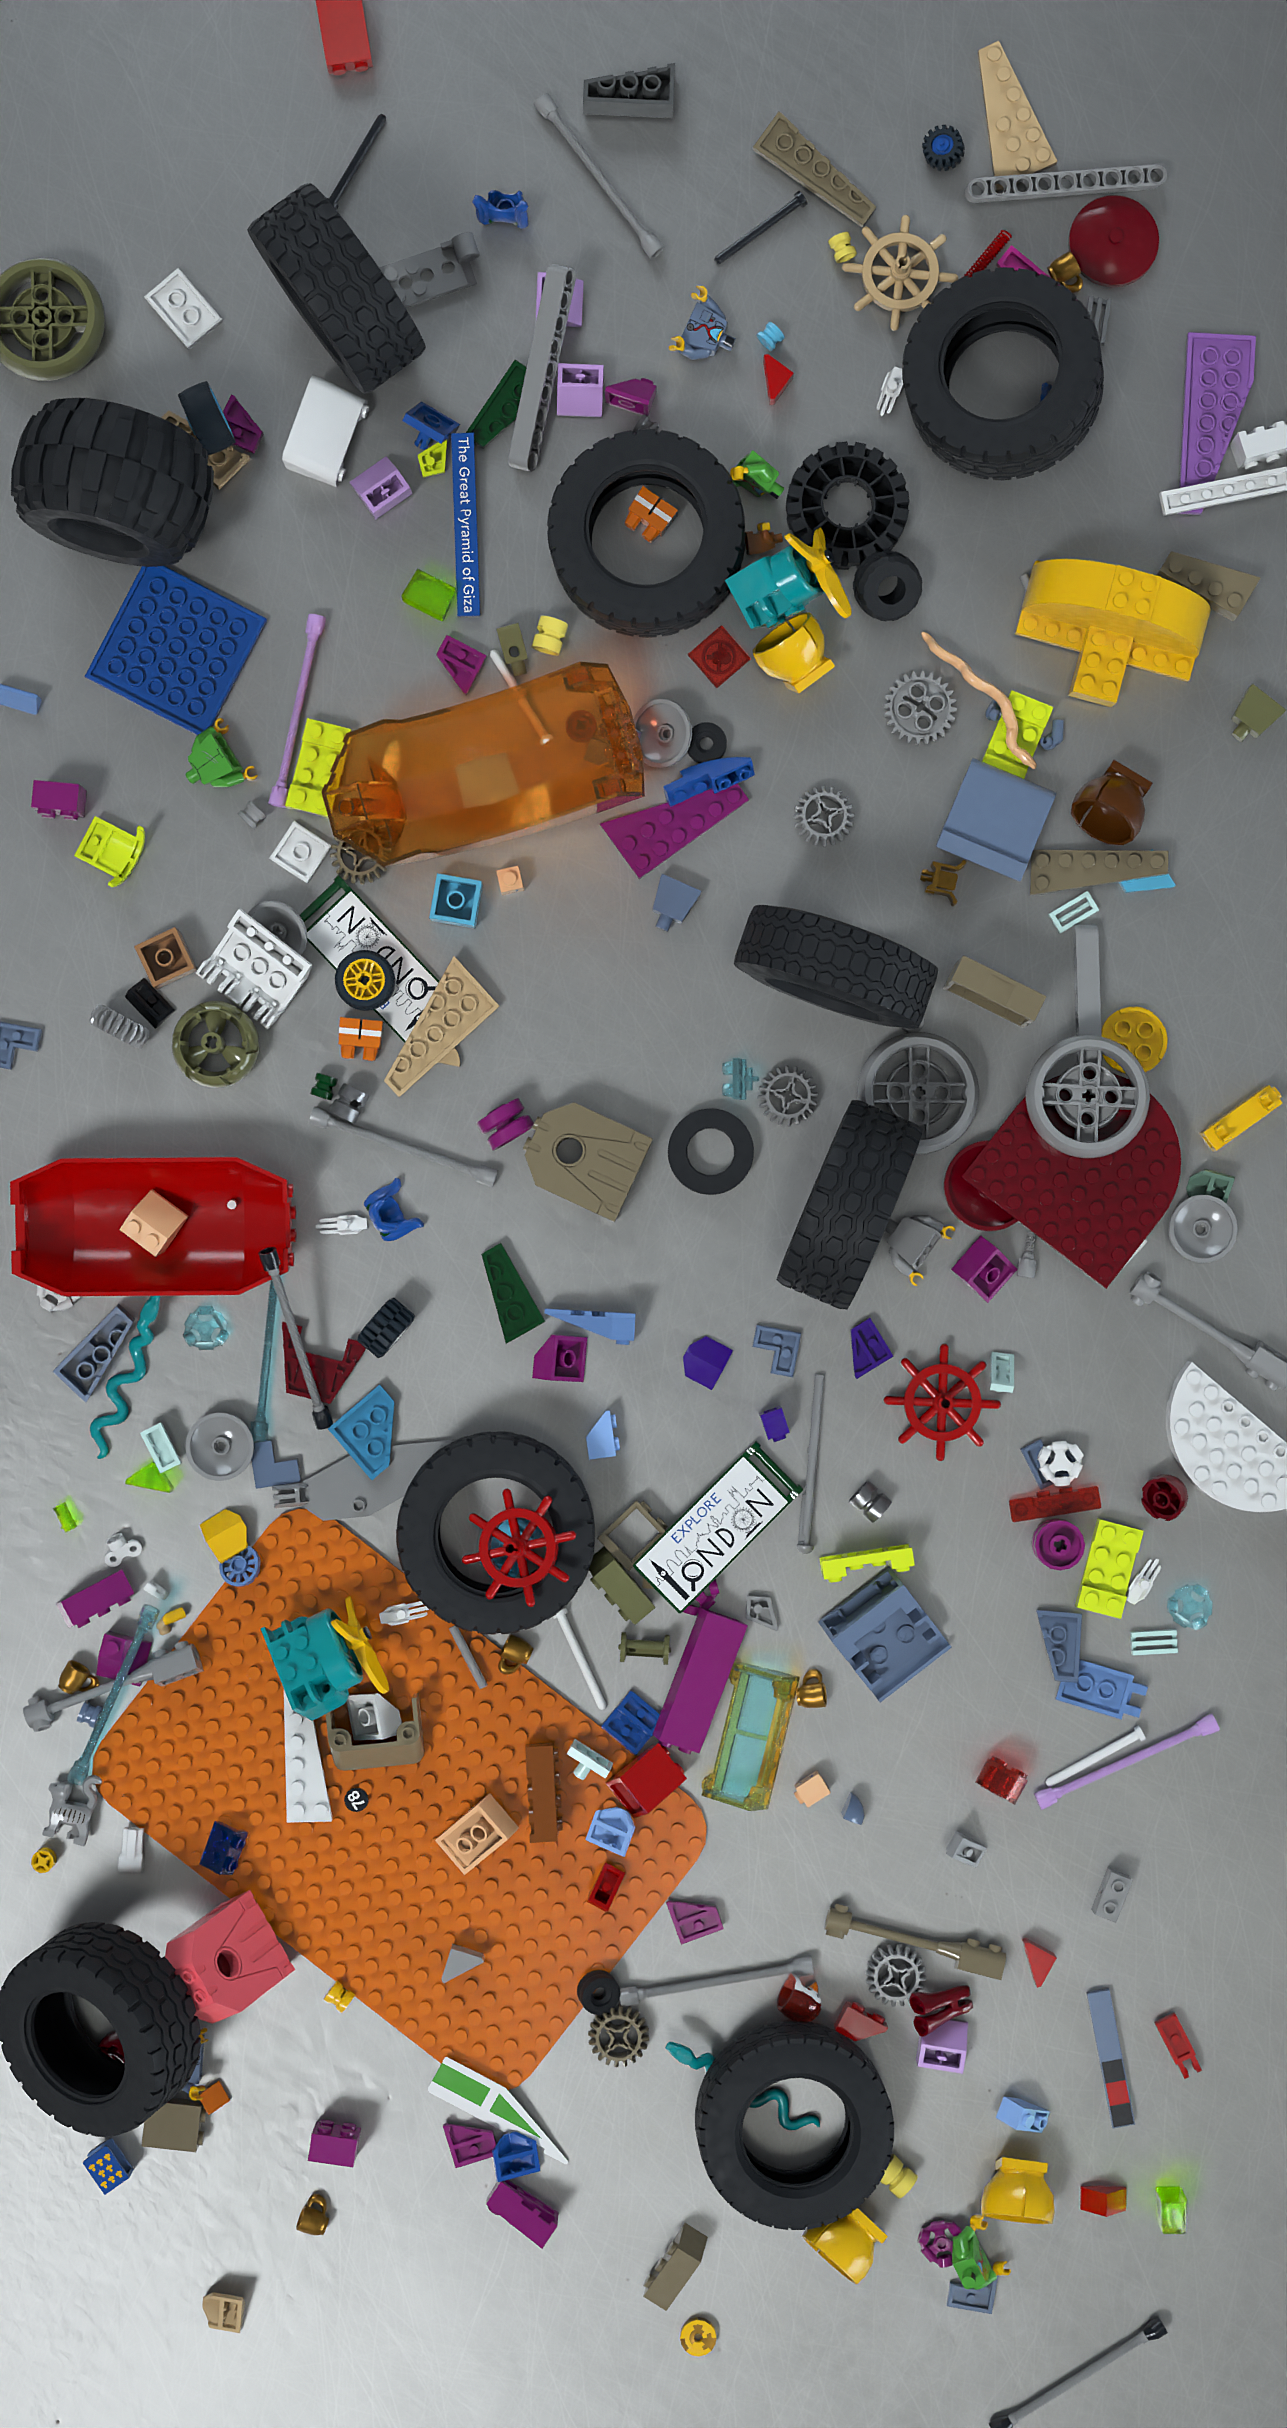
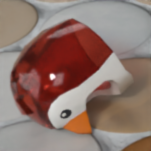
(797, 2001)

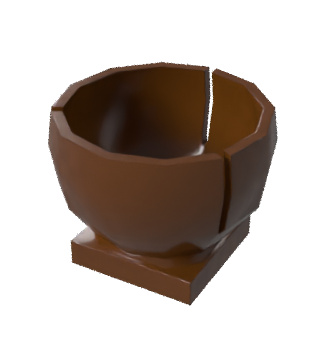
(1113, 805)

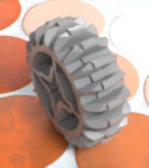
(842, 809)
(119, 1026)
(804, 1100)
(905, 1992)

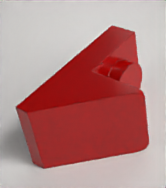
(605, 1887)

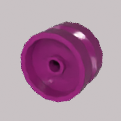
(504, 1122)
(1071, 1545)

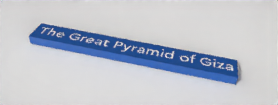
(465, 524)

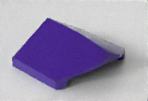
(706, 1361)

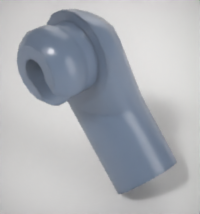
(993, 711)
(1055, 737)

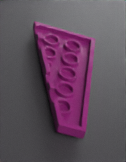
(661, 831)

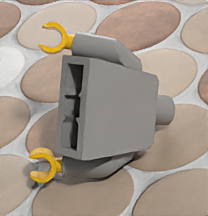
(913, 1241)

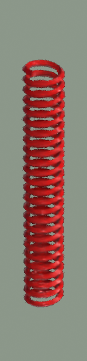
(991, 253)

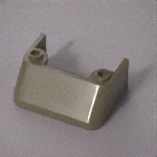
(404, 1751)

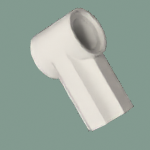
(131, 1858)

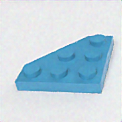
(368, 1431)

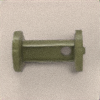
(644, 1648)

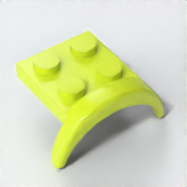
(111, 849)

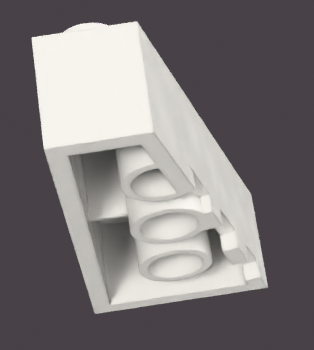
(1260, 445)

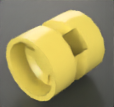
(549, 635)
(898, 2178)

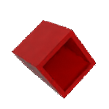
(646, 1780)

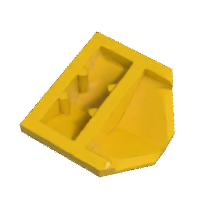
(225, 1534)

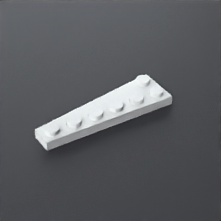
(305, 1778)

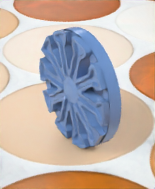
(239, 1566)

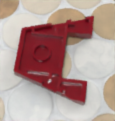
(327, 1372)

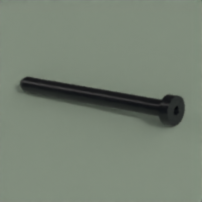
(357, 159)
(799, 200)

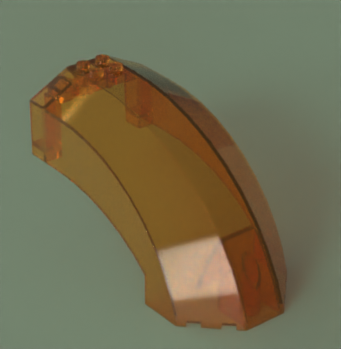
(483, 770)

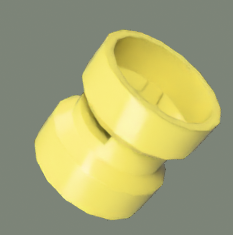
(842, 247)

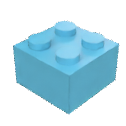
(456, 900)

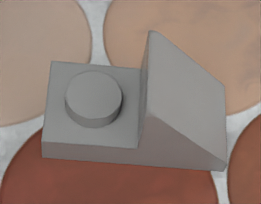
(965, 1849)

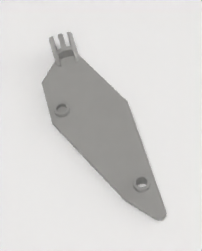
(347, 1490)

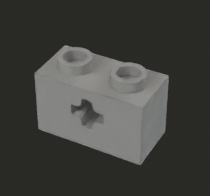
(1111, 1894)

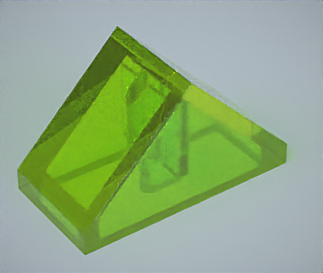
(150, 1478)

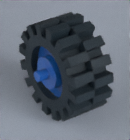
(943, 147)

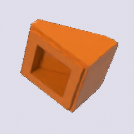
(214, 2097)

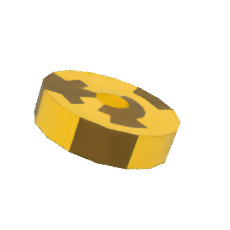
(698, 2326)

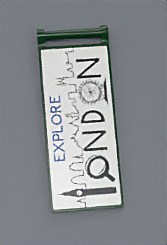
(354, 927)
(715, 1529)

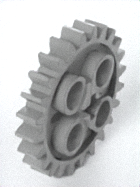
(931, 691)

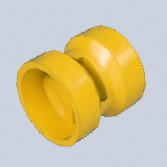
(339, 1996)

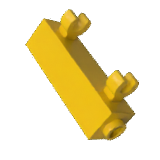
(1241, 1117)

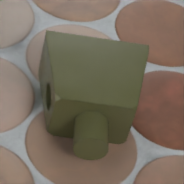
(510, 637)
(1255, 713)

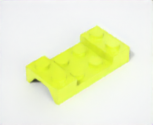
(1031, 720)
(316, 758)
(898, 1557)
(1108, 1568)

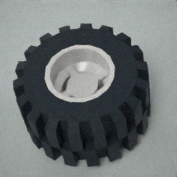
(386, 1327)

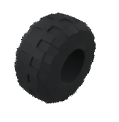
(873, 572)

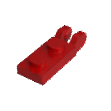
(1177, 2042)

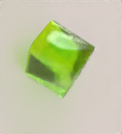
(429, 595)
(1169, 2211)

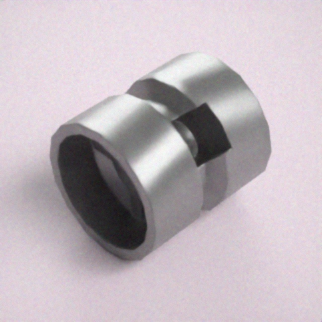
(349, 1103)
(870, 1501)

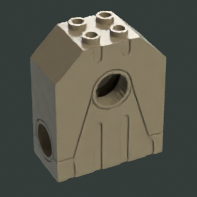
(604, 1170)

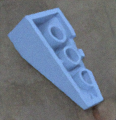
(611, 1325)

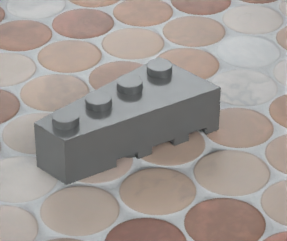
(632, 94)

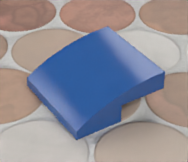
(631, 1722)

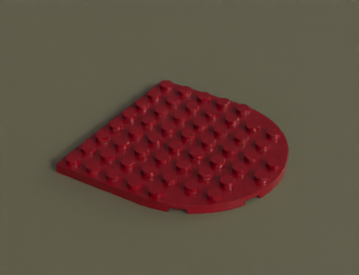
(1083, 1207)

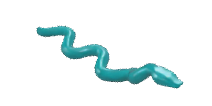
(147, 1315)
(687, 2057)

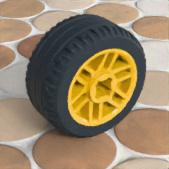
(352, 971)

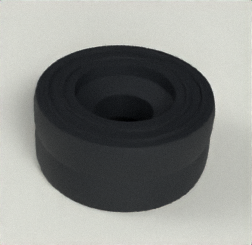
(713, 732)
(603, 2003)

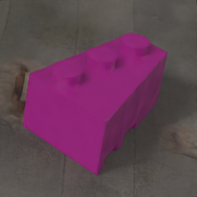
(96, 1600)
(523, 2211)

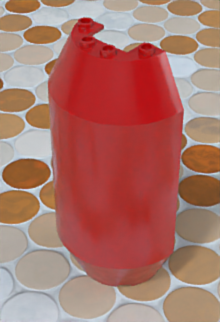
(75, 1209)

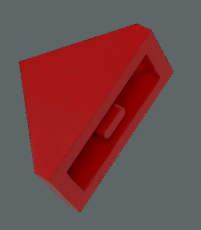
(777, 378)
(1039, 1960)
(1103, 2199)

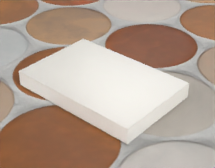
(183, 308)

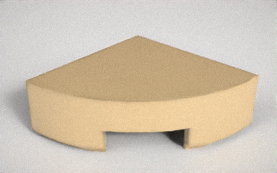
(451, 1058)

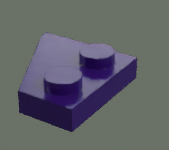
(867, 1348)

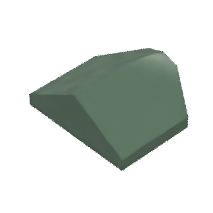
(1210, 1183)

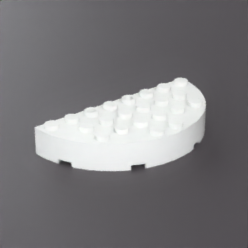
(1224, 1445)

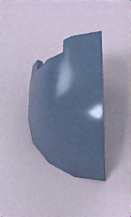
(853, 1810)

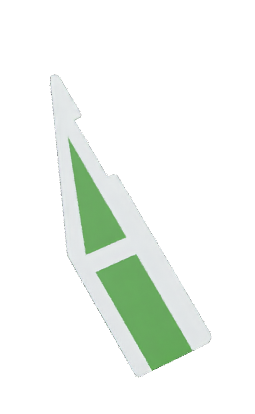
(488, 2103)

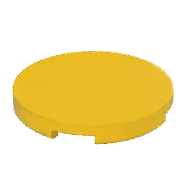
(1139, 1033)

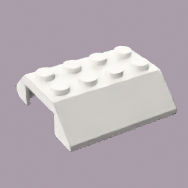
(258, 968)

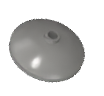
(654, 722)
(275, 914)
(1218, 1224)
(203, 1446)

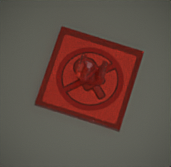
(719, 656)

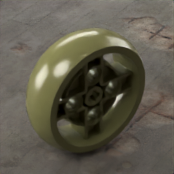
(84, 318)

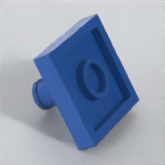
(430, 424)

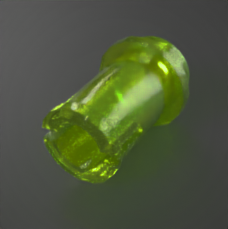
(65, 1517)

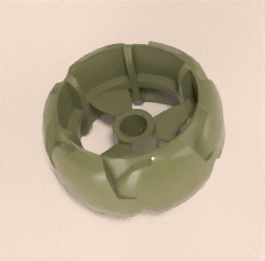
(215, 1015)

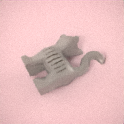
(72, 1813)

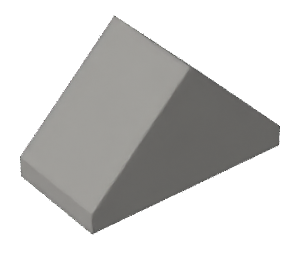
(460, 1961)

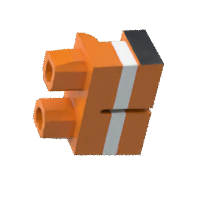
(652, 513)
(350, 1037)

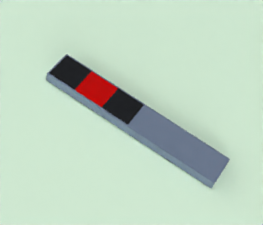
(1110, 2058)

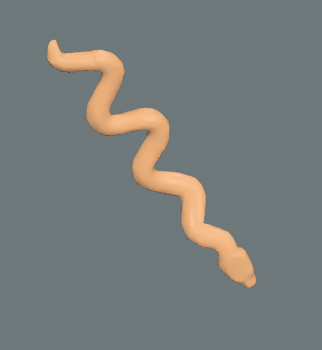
(992, 691)

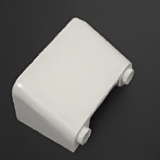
(323, 431)

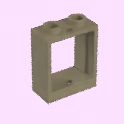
(615, 1550)

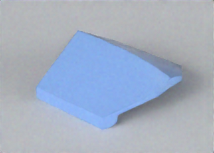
(611, 1830)

